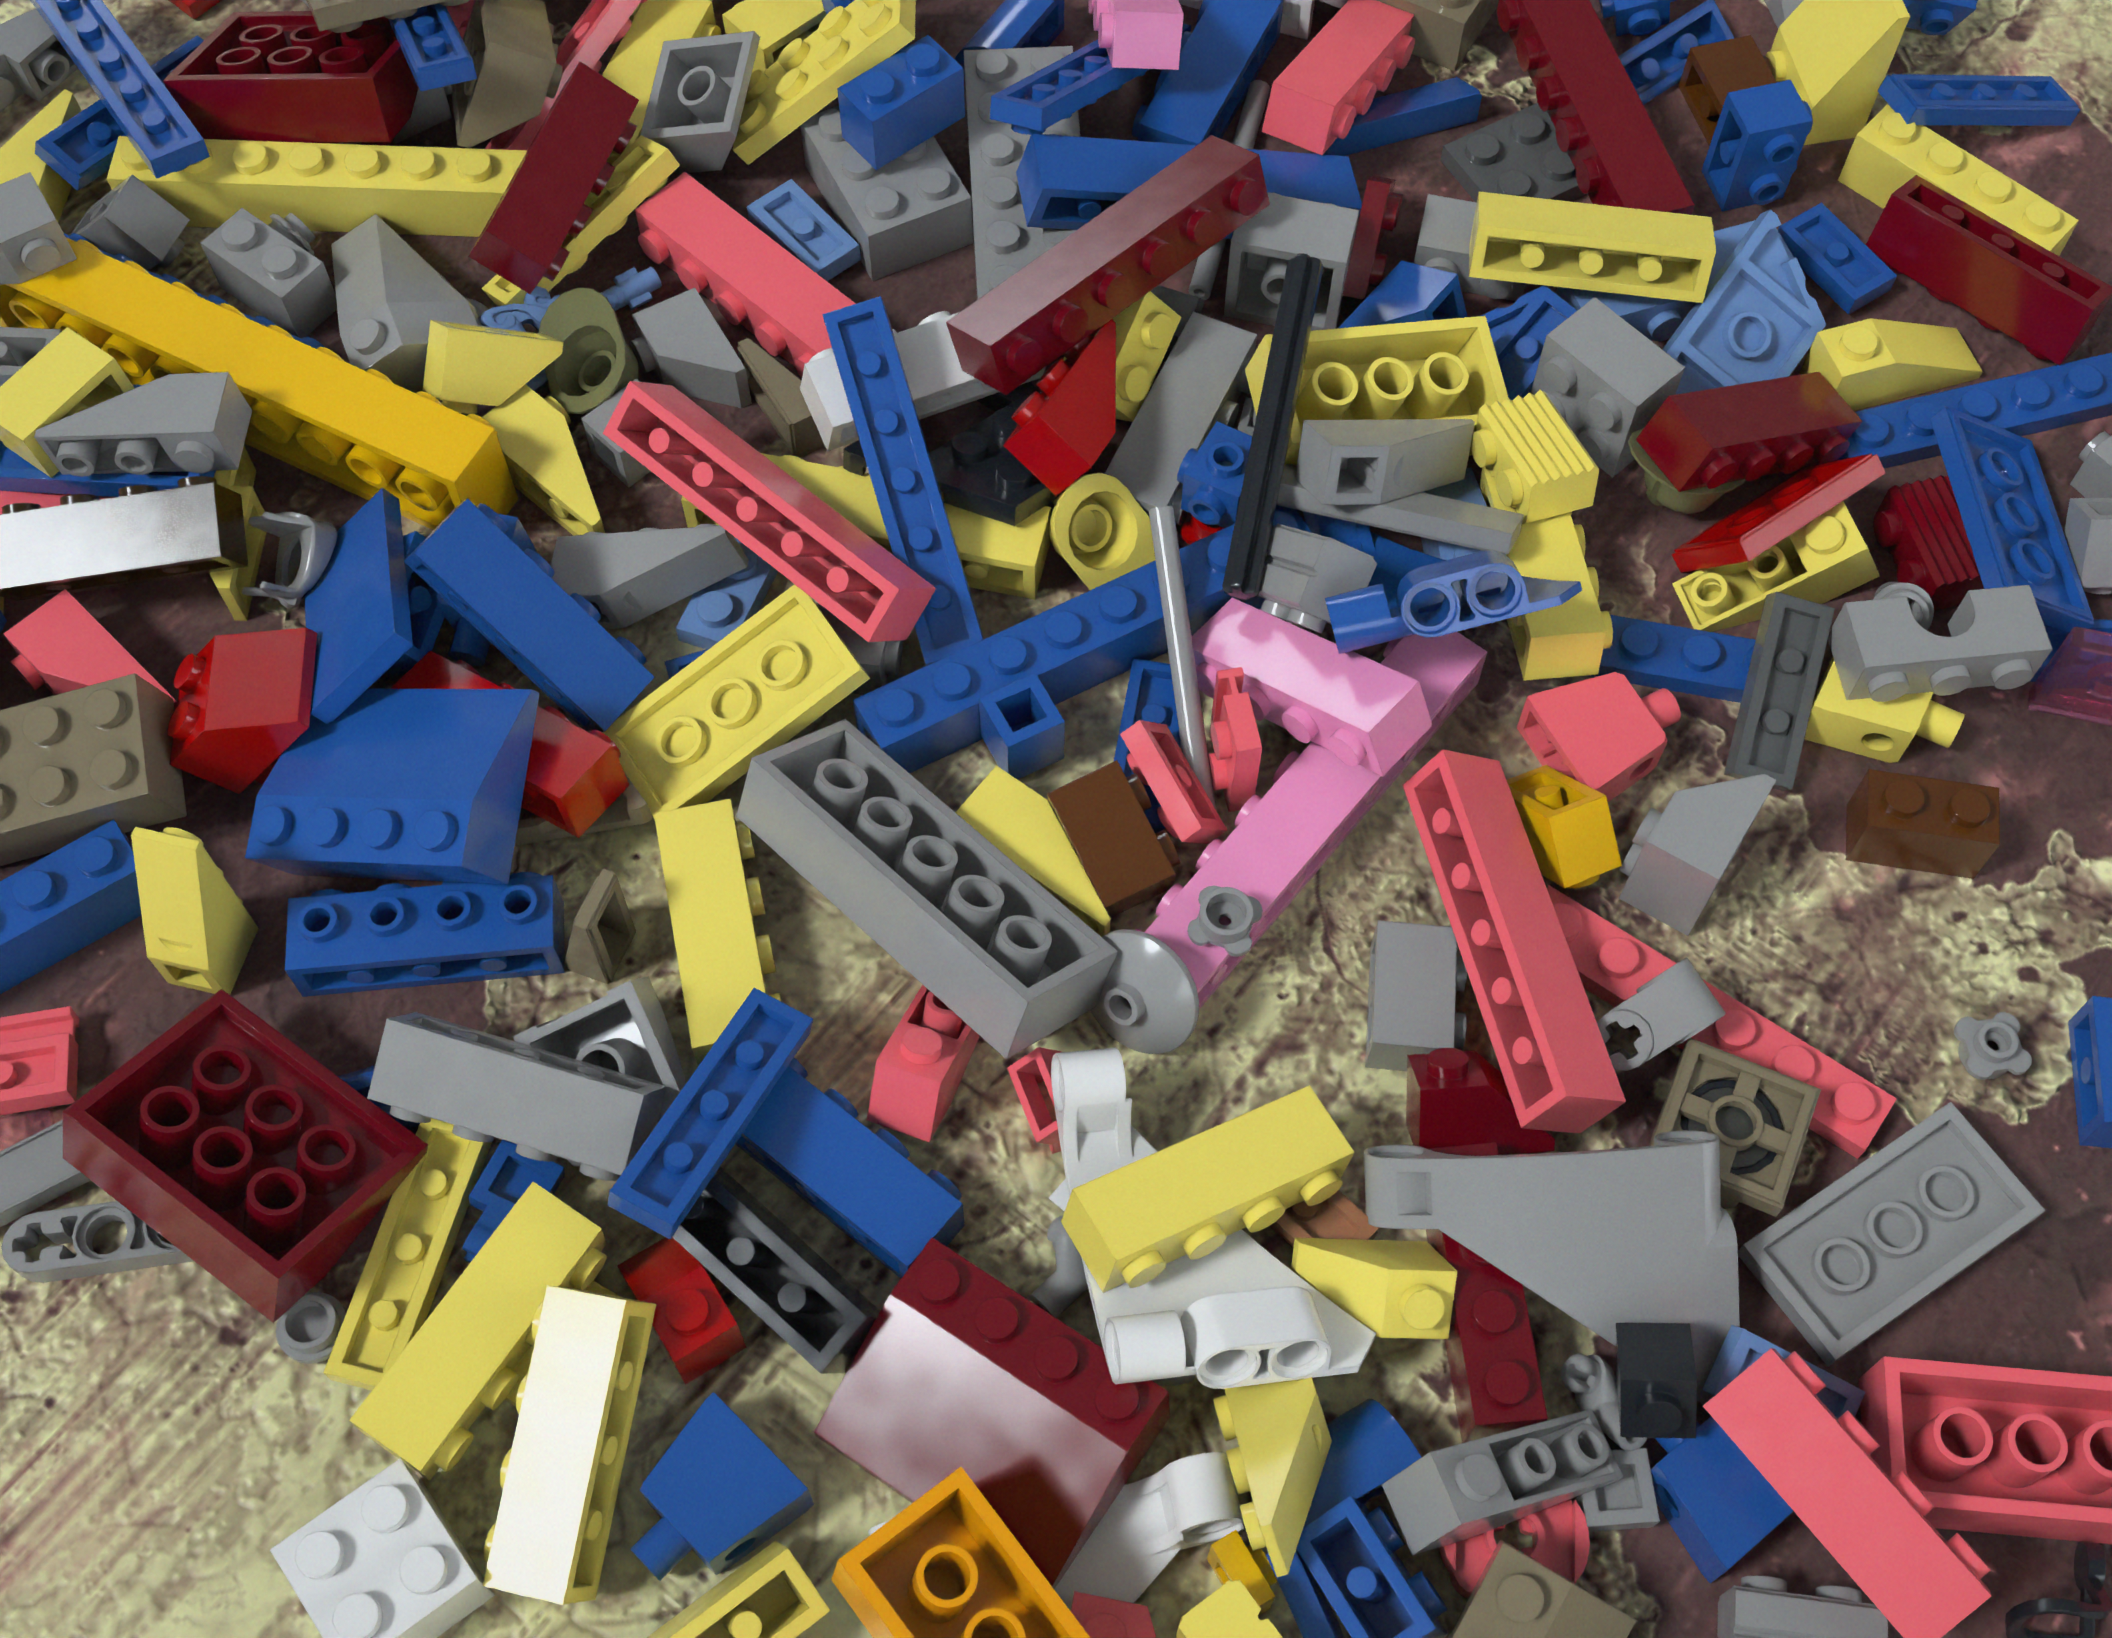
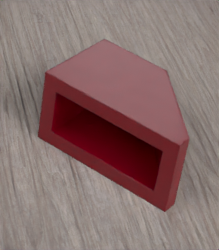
(1464, 1101)

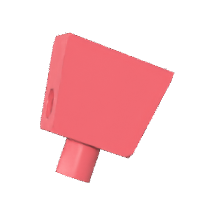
(1599, 731)

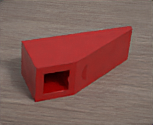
(1073, 416)

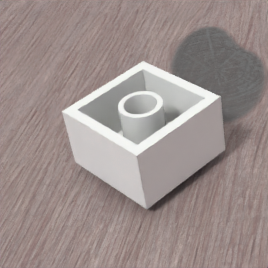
(382, 1563)

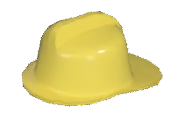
(1100, 529)

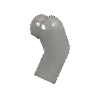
(1068, 1280)
(1596, 1389)

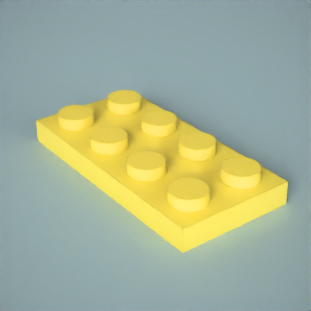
(813, 68)
(735, 703)

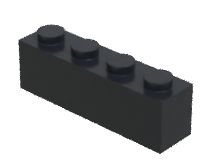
(777, 1275)

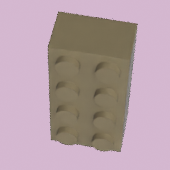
(84, 762)

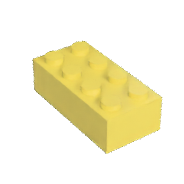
(1391, 373)

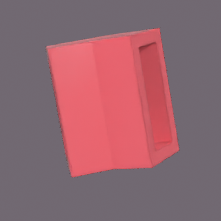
(1026, 1075)

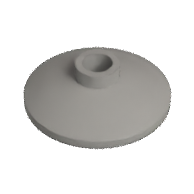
(1147, 995)

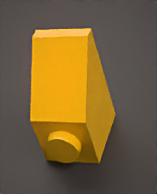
(1566, 826)

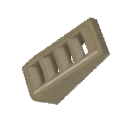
(780, 399)
(600, 930)

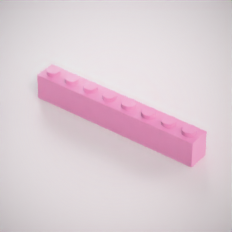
(1307, 814)

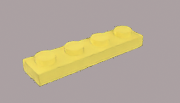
(637, 175)
(407, 1257)

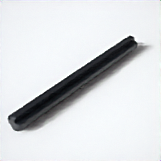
(1272, 427)

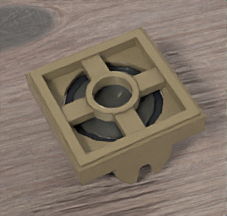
(1742, 1110)

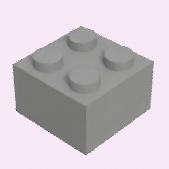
(1275, 236)
(1605, 381)

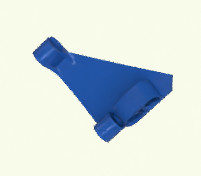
(1428, 594)

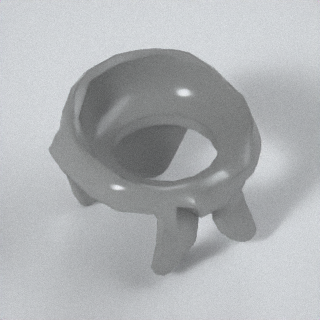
(302, 545)

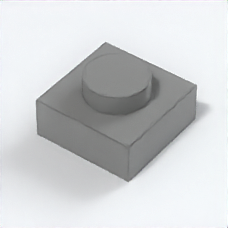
(1624, 1503)

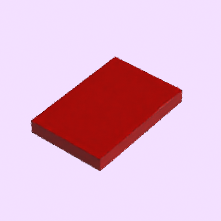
(1777, 513)

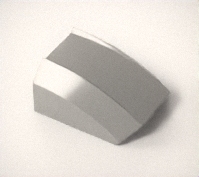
(617, 1033)

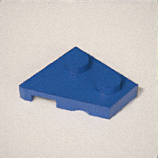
(1521, 334)

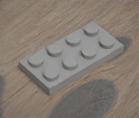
(1889, 1233)

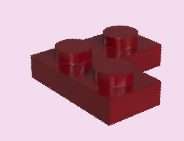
(1378, 213)

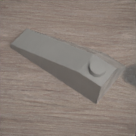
(388, 301)

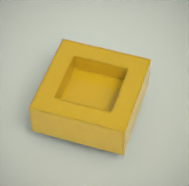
(1235, 1561)

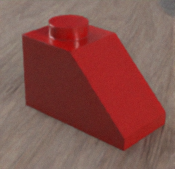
(689, 1310)

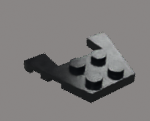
(978, 469)

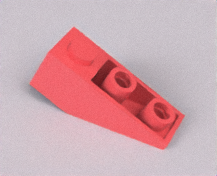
(921, 1068)

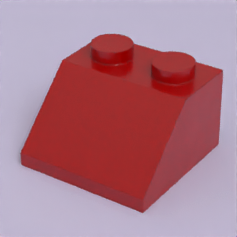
(242, 704)

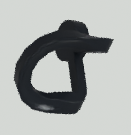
(2093, 1603)

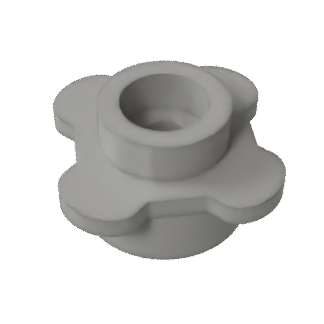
(1227, 902)
(1983, 1061)

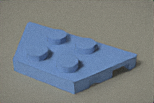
(1752, 317)

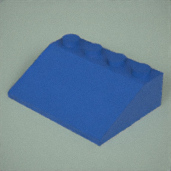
(401, 788)

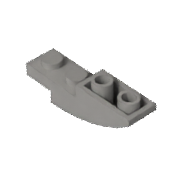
(30, 59)

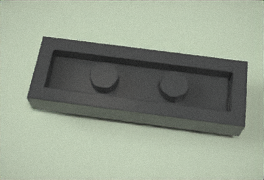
(1779, 689)

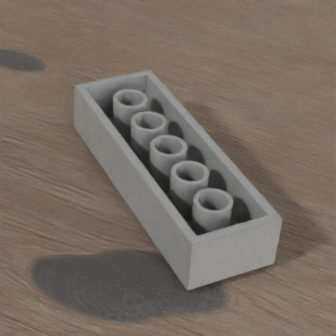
(999, 224)
(926, 886)

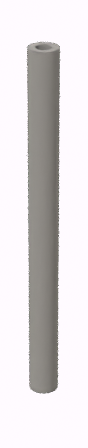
(1245, 137)
(1180, 644)

